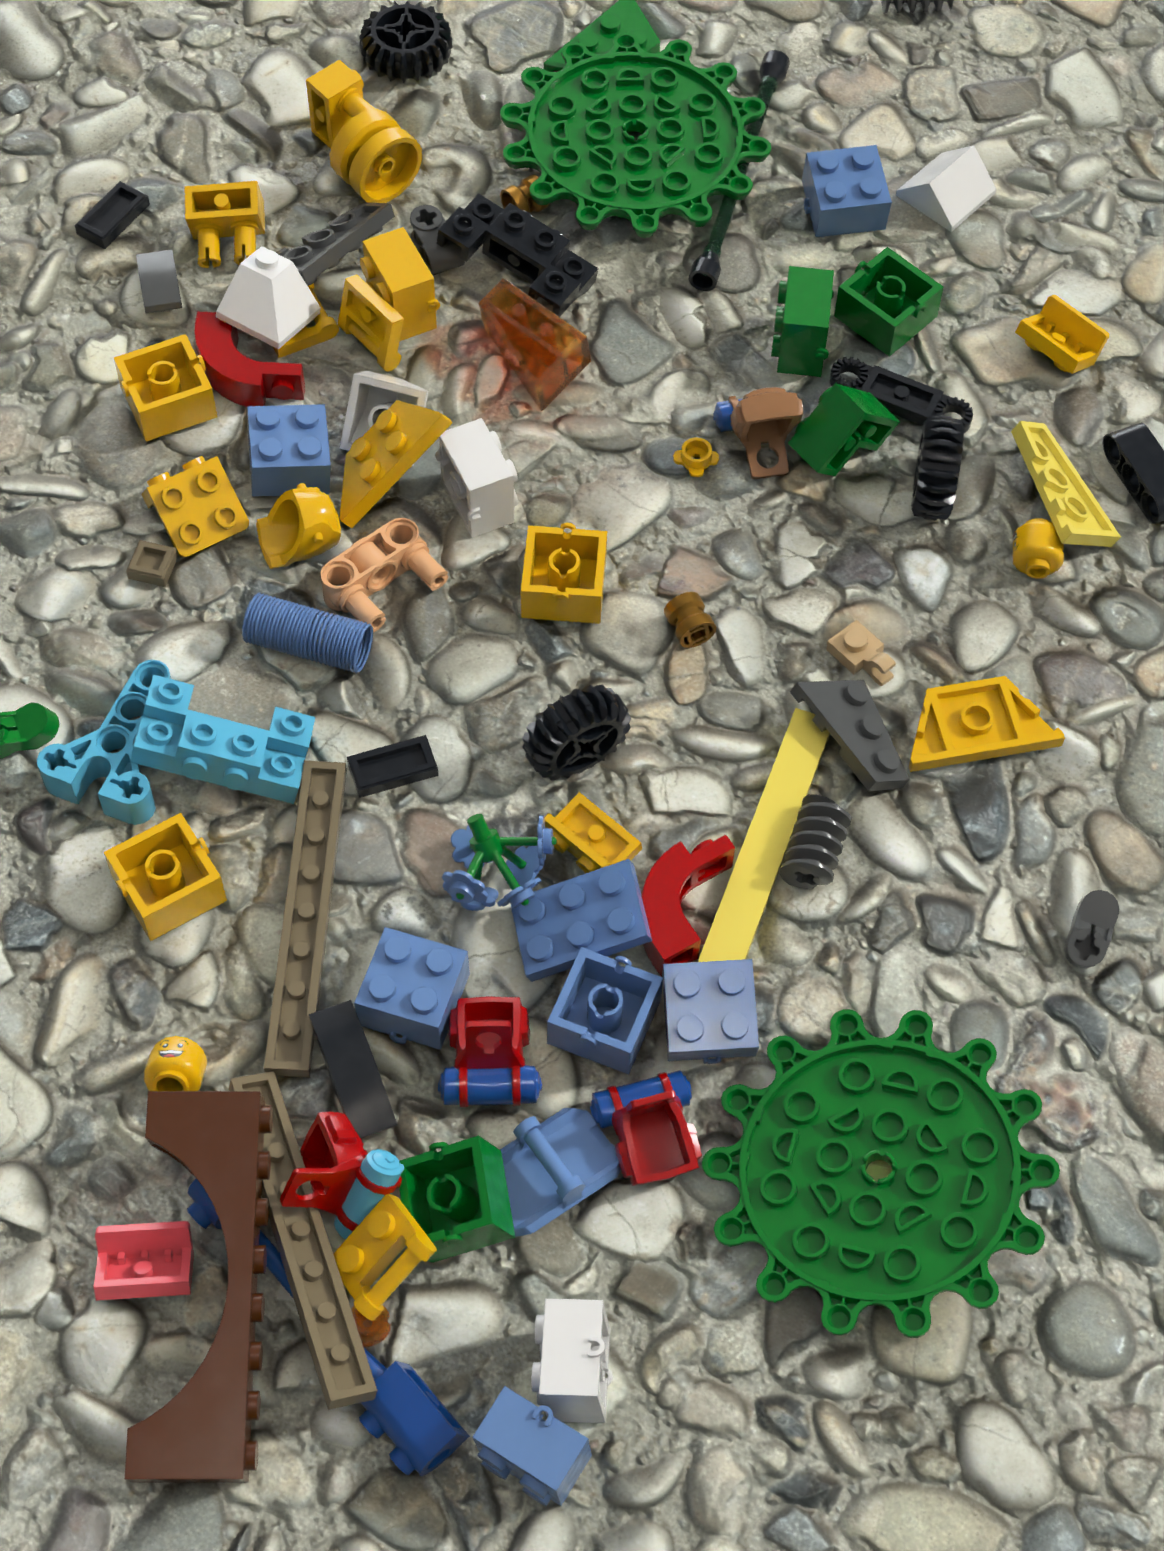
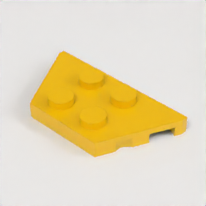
(385, 455)
(978, 723)

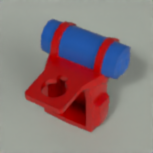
(489, 1054)
(650, 1127)

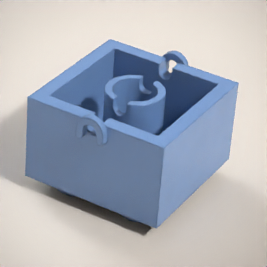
(846, 191)
(288, 448)
(412, 988)
(604, 1010)
(710, 1010)
(536, 1451)

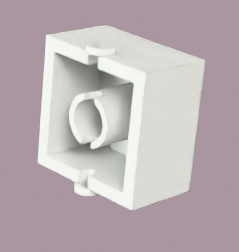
(477, 477)
(573, 1360)

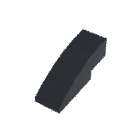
(352, 1069)

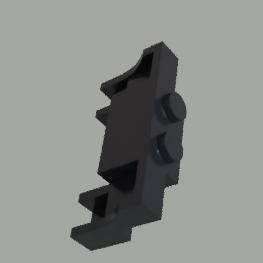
(523, 247)

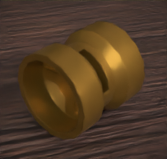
(521, 196)
(691, 622)

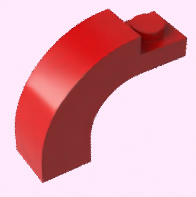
(237, 376)
(667, 886)

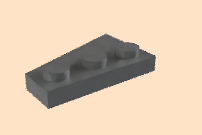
(856, 725)

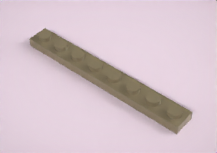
(305, 919)
(310, 1263)

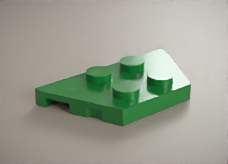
(599, 35)

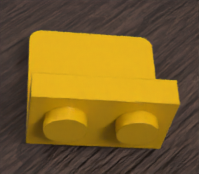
(196, 505)

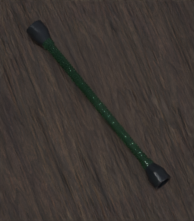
(707, 266)

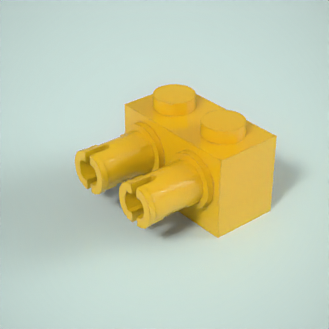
(333, 99)
(224, 212)

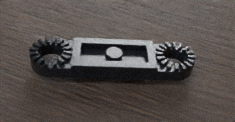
(900, 394)

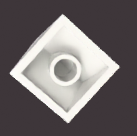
(950, 187)

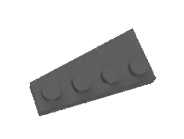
(346, 232)

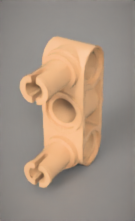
(373, 565)

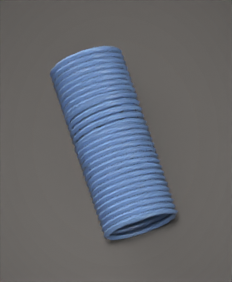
(296, 629)

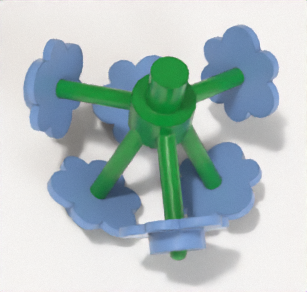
(484, 845)

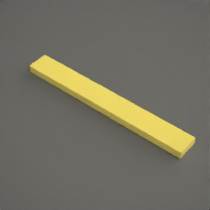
(766, 841)

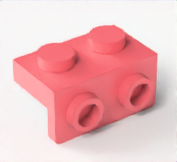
(143, 1260)

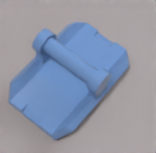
(555, 1166)

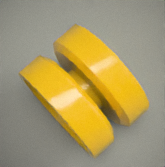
(375, 156)

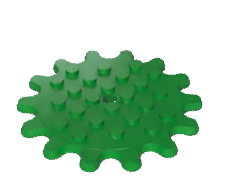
(686, 142)
(894, 1237)

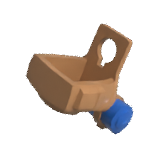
(761, 418)

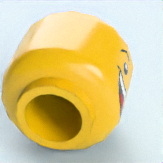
(1037, 548)
(175, 1065)

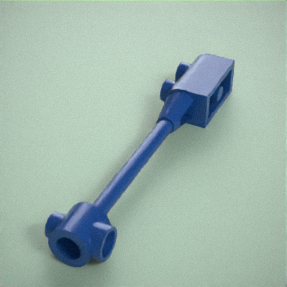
(403, 1404)

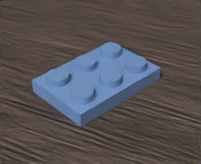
(588, 911)

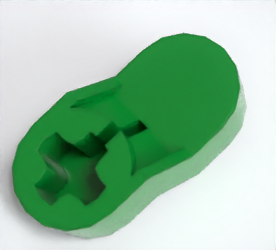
(27, 728)

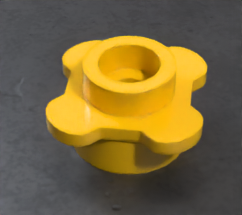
(696, 448)

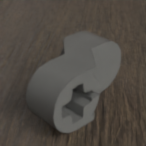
(1095, 909)

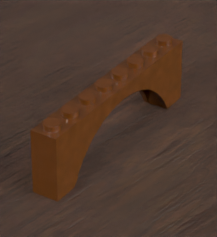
(207, 1425)

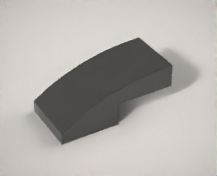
(159, 281)

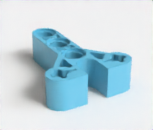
(72, 767)

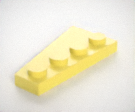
(1065, 495)

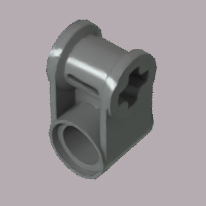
(426, 222)

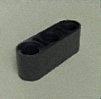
(1140, 466)

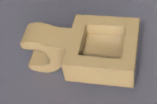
(858, 649)

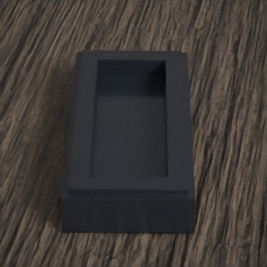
(112, 215)
(392, 766)

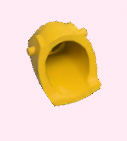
(298, 527)

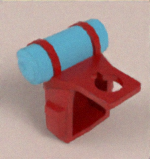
(341, 1173)

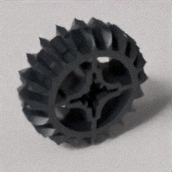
(405, 41)
(937, 467)
(576, 732)

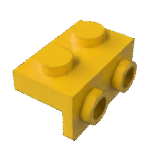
(1063, 335)
(591, 835)

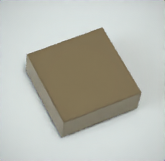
(152, 563)

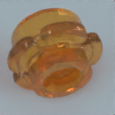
(376, 1332)

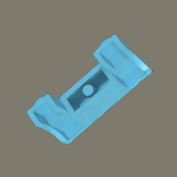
(221, 749)

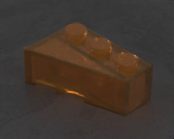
(534, 341)

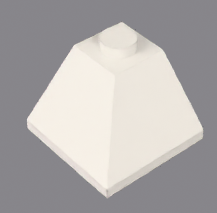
(268, 299)
(370, 396)

